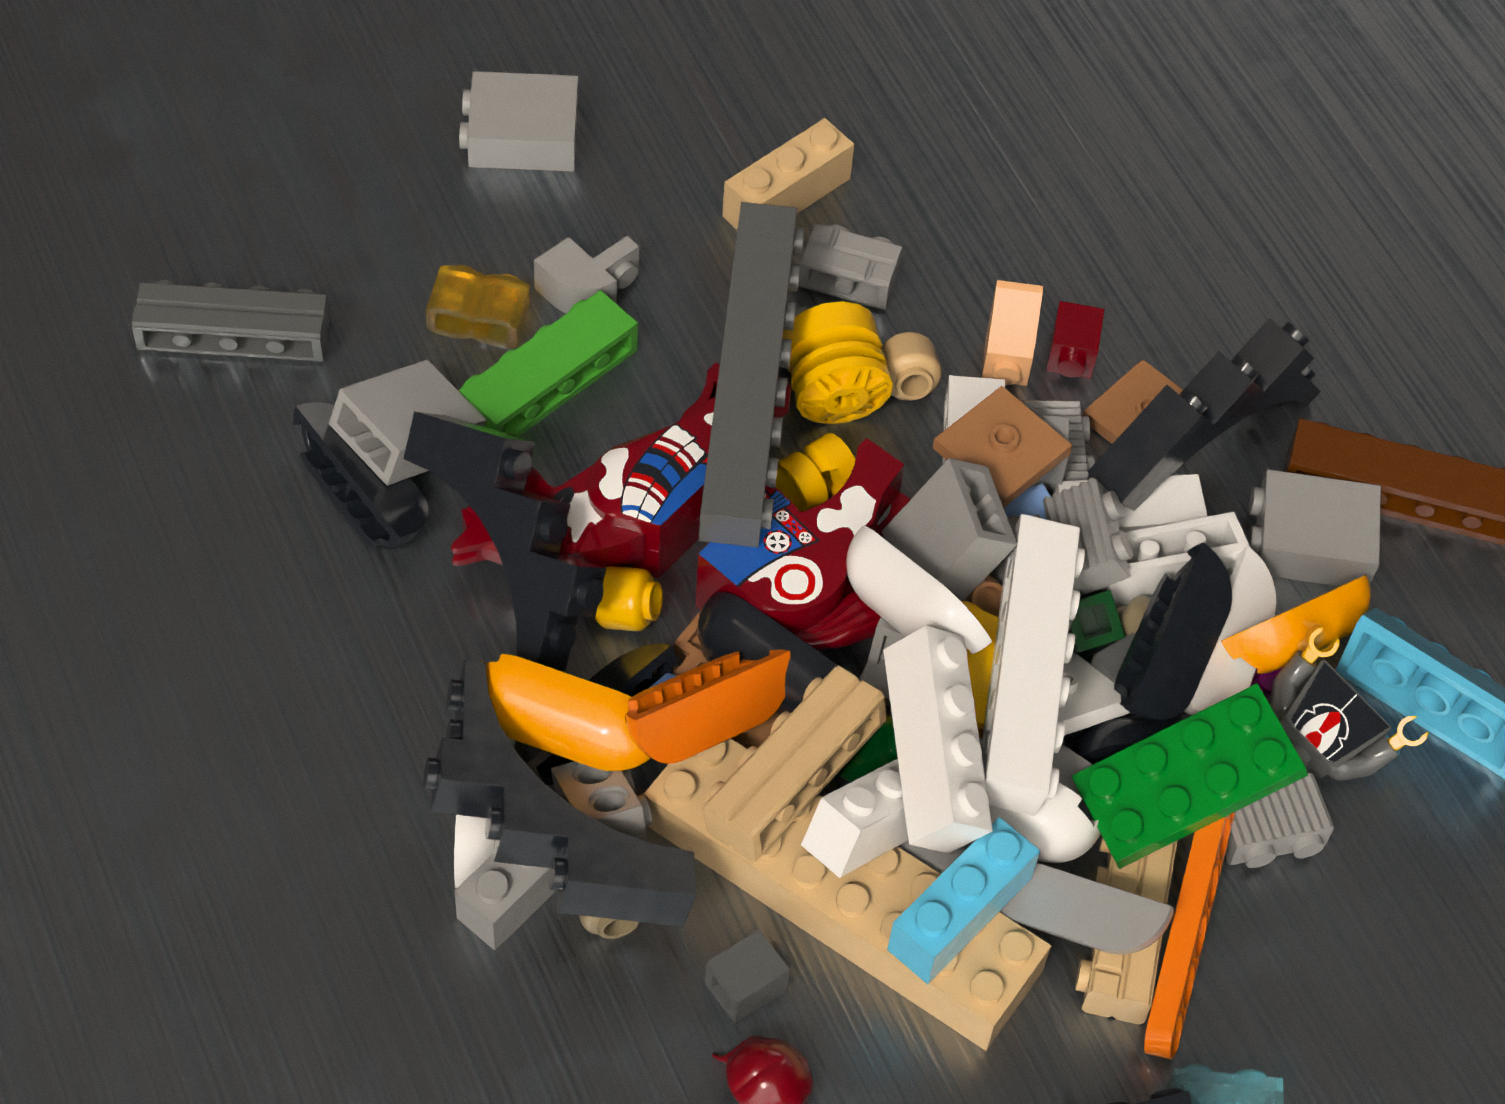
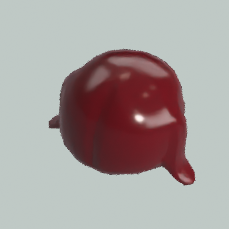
(767, 1072)

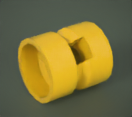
(816, 473)

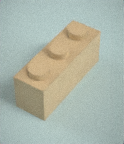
(793, 173)

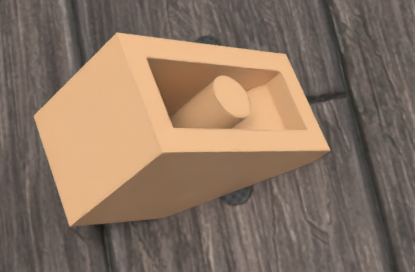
(1012, 332)

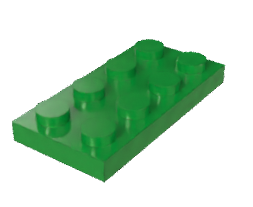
(1189, 775)

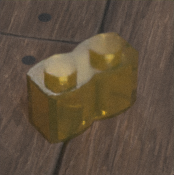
(478, 306)

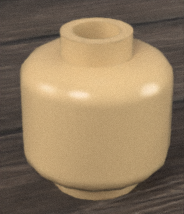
(912, 365)

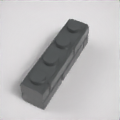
(231, 321)

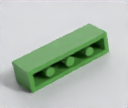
(553, 365)

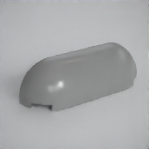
(1088, 912)

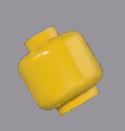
(629, 599)

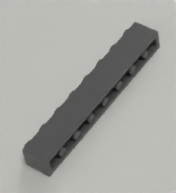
(748, 376)

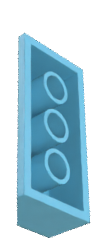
(1429, 683)

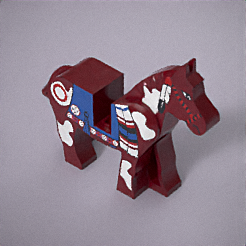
(645, 508)

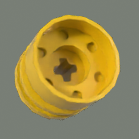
(837, 363)

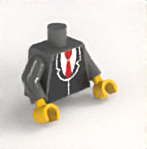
(1330, 720)

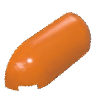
(706, 705)

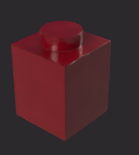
(1075, 340)

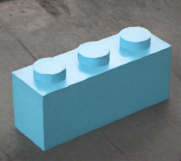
(962, 900)

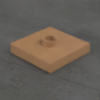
(1126, 400)
(1007, 440)

